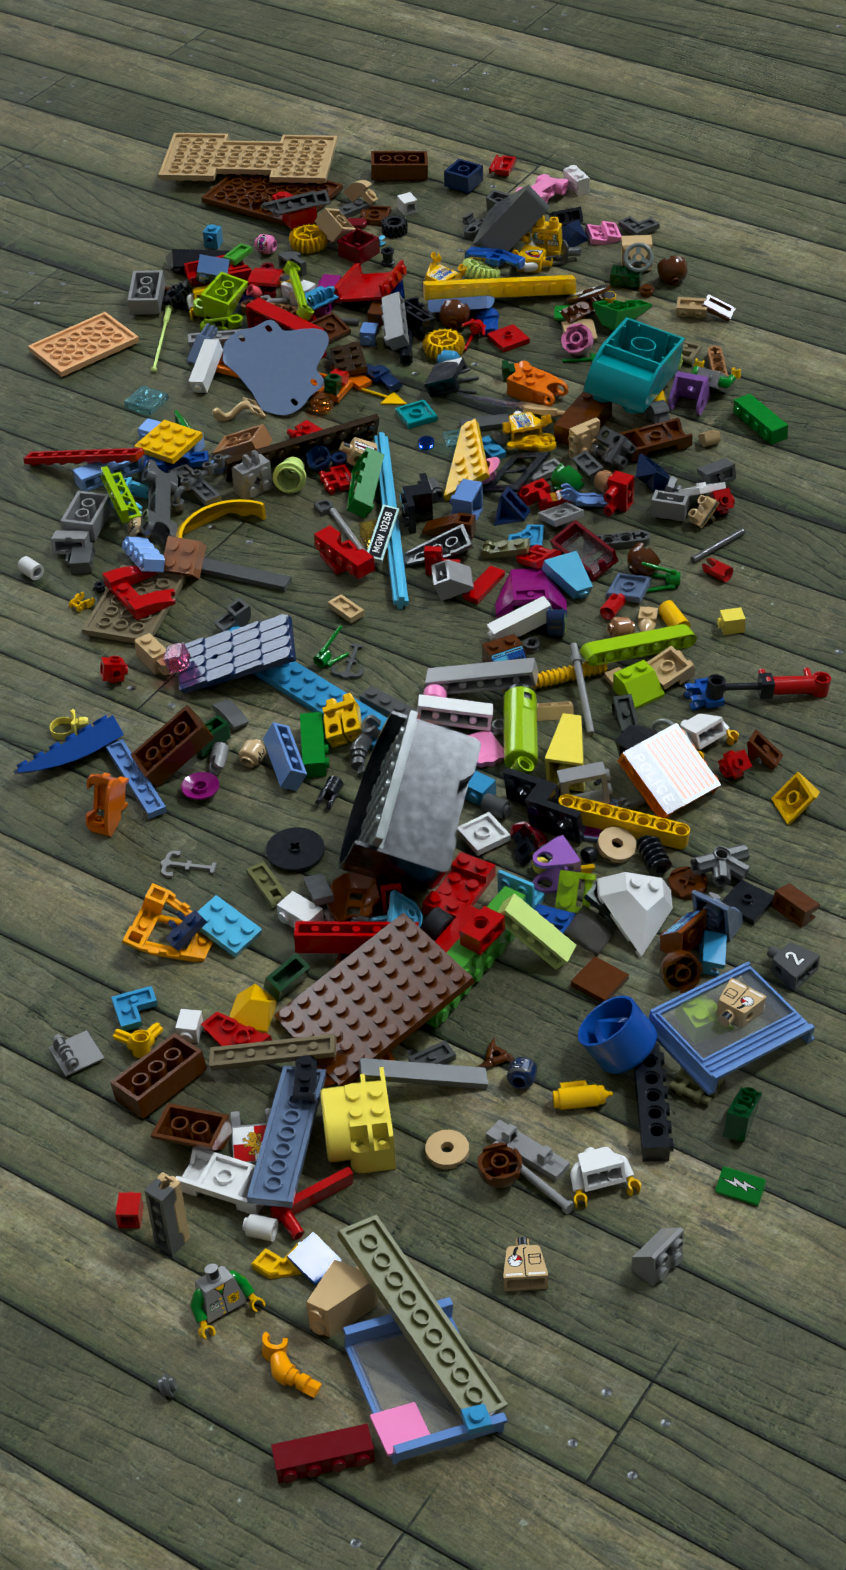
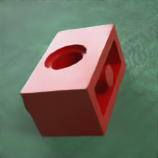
(482, 930)

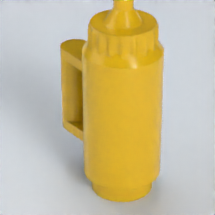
(579, 1095)

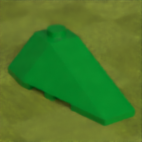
(614, 313)

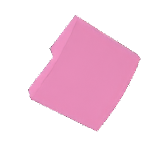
(603, 234)

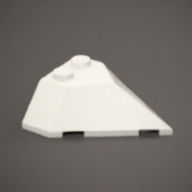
(636, 905)

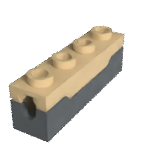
(167, 1213)

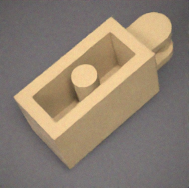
(151, 654)

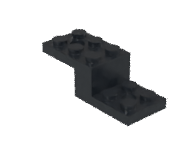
(542, 805)

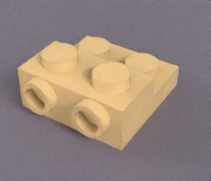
(583, 436)
(672, 667)

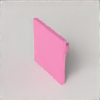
(399, 1425)

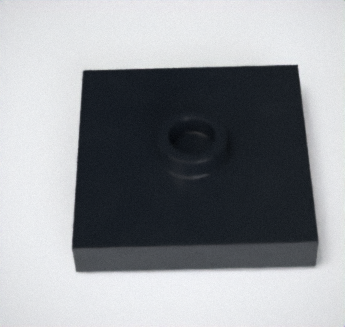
(749, 901)

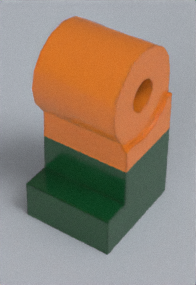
(509, 369)

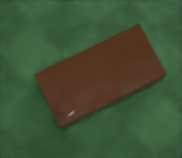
(399, 165)
(580, 411)
(172, 746)
(158, 1075)

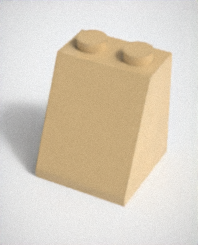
(339, 1299)

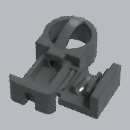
(471, 230)

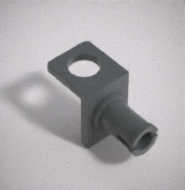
(565, 252)

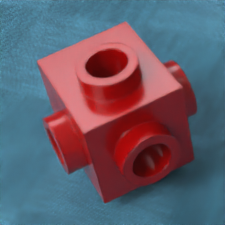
(725, 500)
(113, 669)
(734, 763)

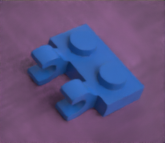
(701, 699)

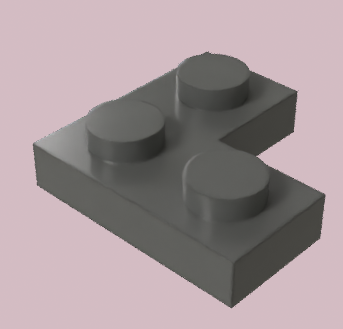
(638, 228)

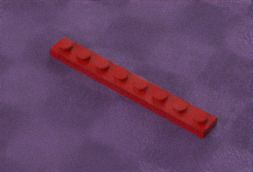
(81, 456)

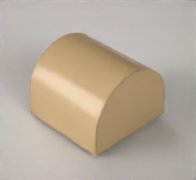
(709, 438)

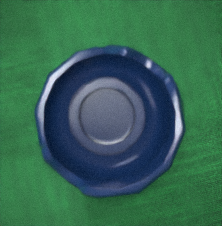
(318, 458)

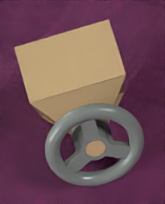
(637, 252)

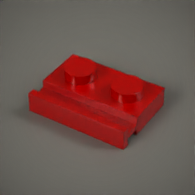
(502, 165)

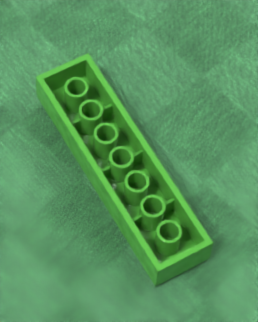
(475, 963)

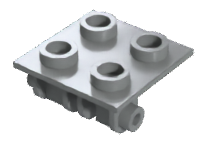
(75, 1052)

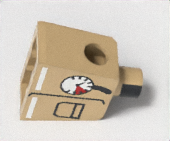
(739, 1004)
(524, 1267)

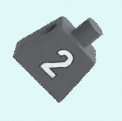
(793, 964)

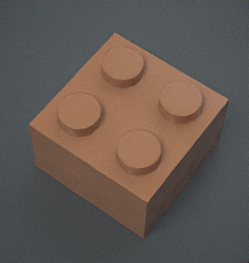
(184, 556)

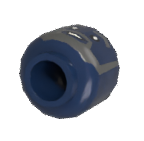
(521, 1073)

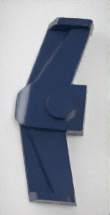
(383, 374)

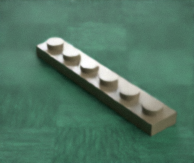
(272, 1051)

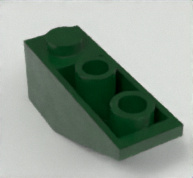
(741, 1114)

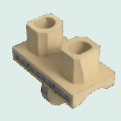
(704, 512)

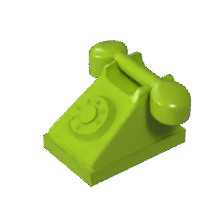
(221, 299)

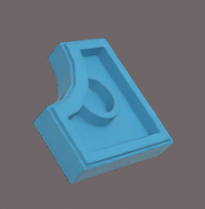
(533, 532)

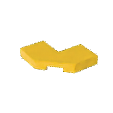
(274, 1266)

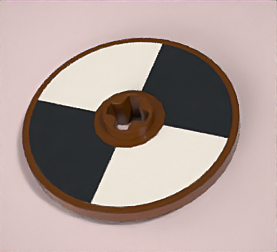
(588, 293)

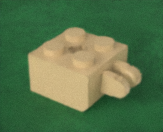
(333, 224)

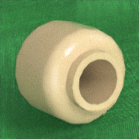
(134, 528)
(252, 753)

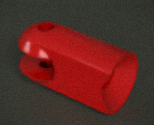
(719, 570)
(612, 606)

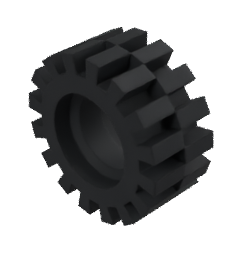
(394, 226)

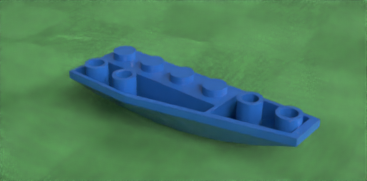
(86, 742)

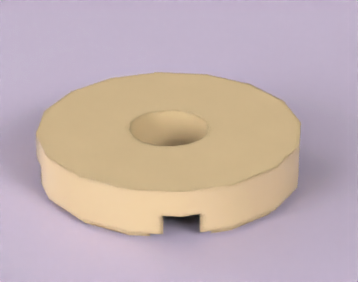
(618, 835)
(444, 1139)

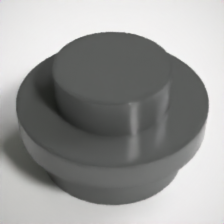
(167, 1385)

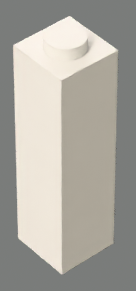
(205, 366)
(520, 620)

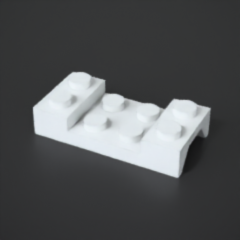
(220, 1178)

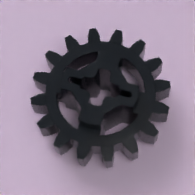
(178, 293)

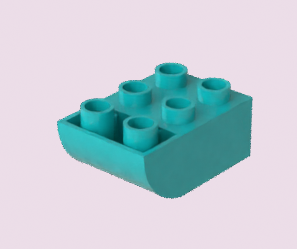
(634, 365)

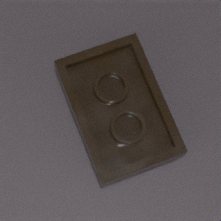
(349, 358)

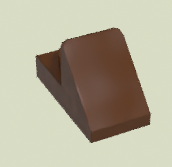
(760, 747)

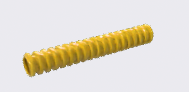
(566, 674)

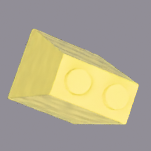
(566, 749)

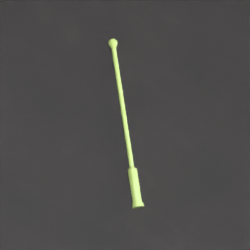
(168, 309)

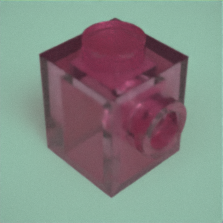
(176, 657)

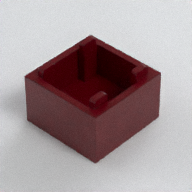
(358, 246)

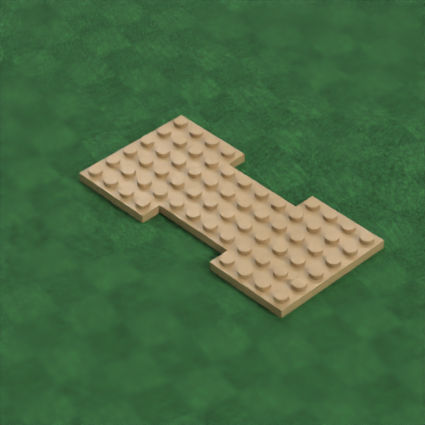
(206, 154)

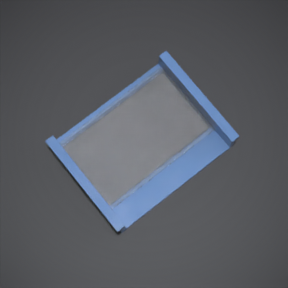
(709, 1051)
(396, 1376)

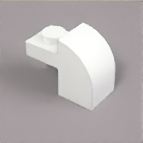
(287, 290)

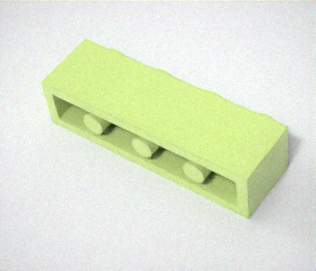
(536, 932)

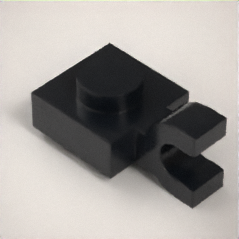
(524, 849)

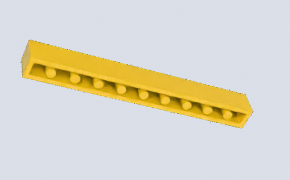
(500, 287)

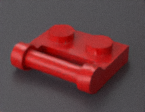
(536, 556)

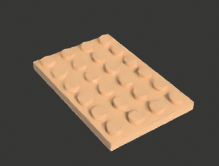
(83, 344)

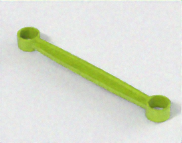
(303, 311)

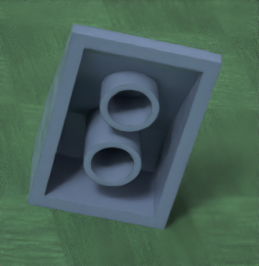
(719, 916)

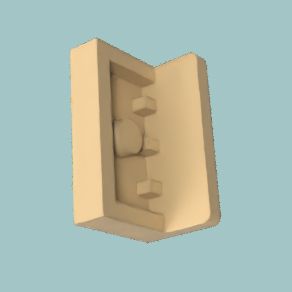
(691, 307)

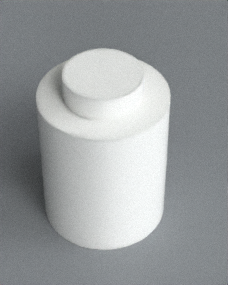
(30, 568)
(260, 1227)

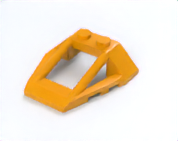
(150, 914)

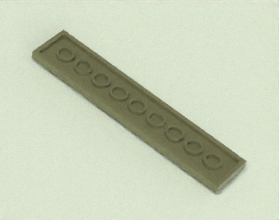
(420, 1317)

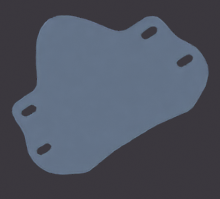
(277, 364)

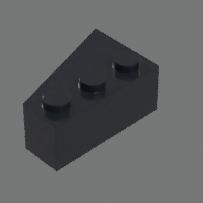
(418, 318)

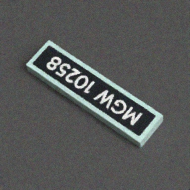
(383, 532)

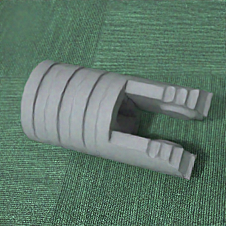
(218, 757)

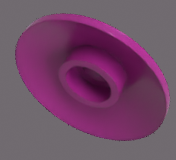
(200, 786)

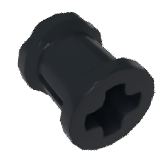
(387, 253)

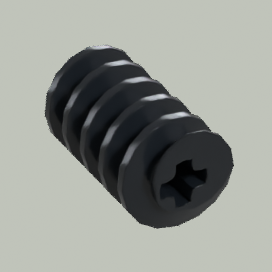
(653, 855)

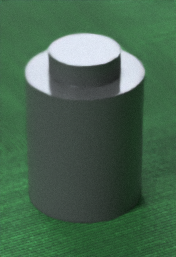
(495, 805)

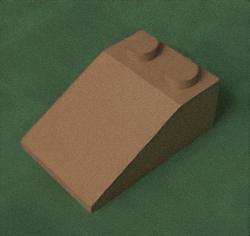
(244, 441)

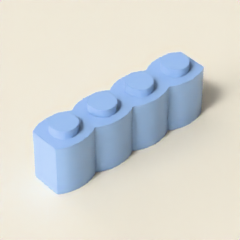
(143, 554)

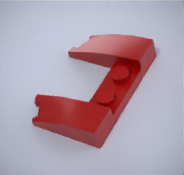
(140, 606)

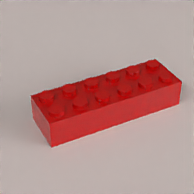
(261, 311)

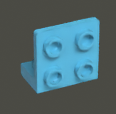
(523, 886)

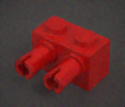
(619, 493)

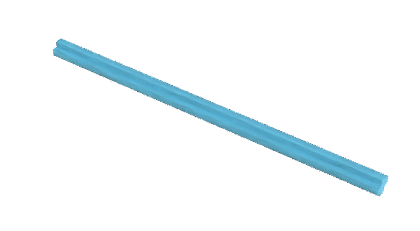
(394, 548)

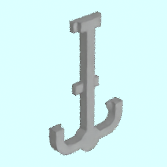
(167, 863)

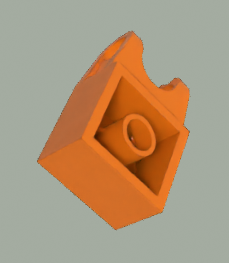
(535, 386)

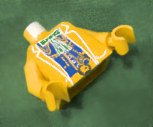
(440, 272)
(524, 424)

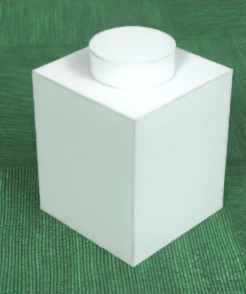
(407, 204)
(189, 1025)

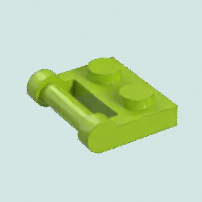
(568, 890)

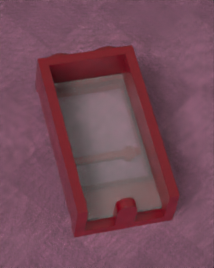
(593, 552)

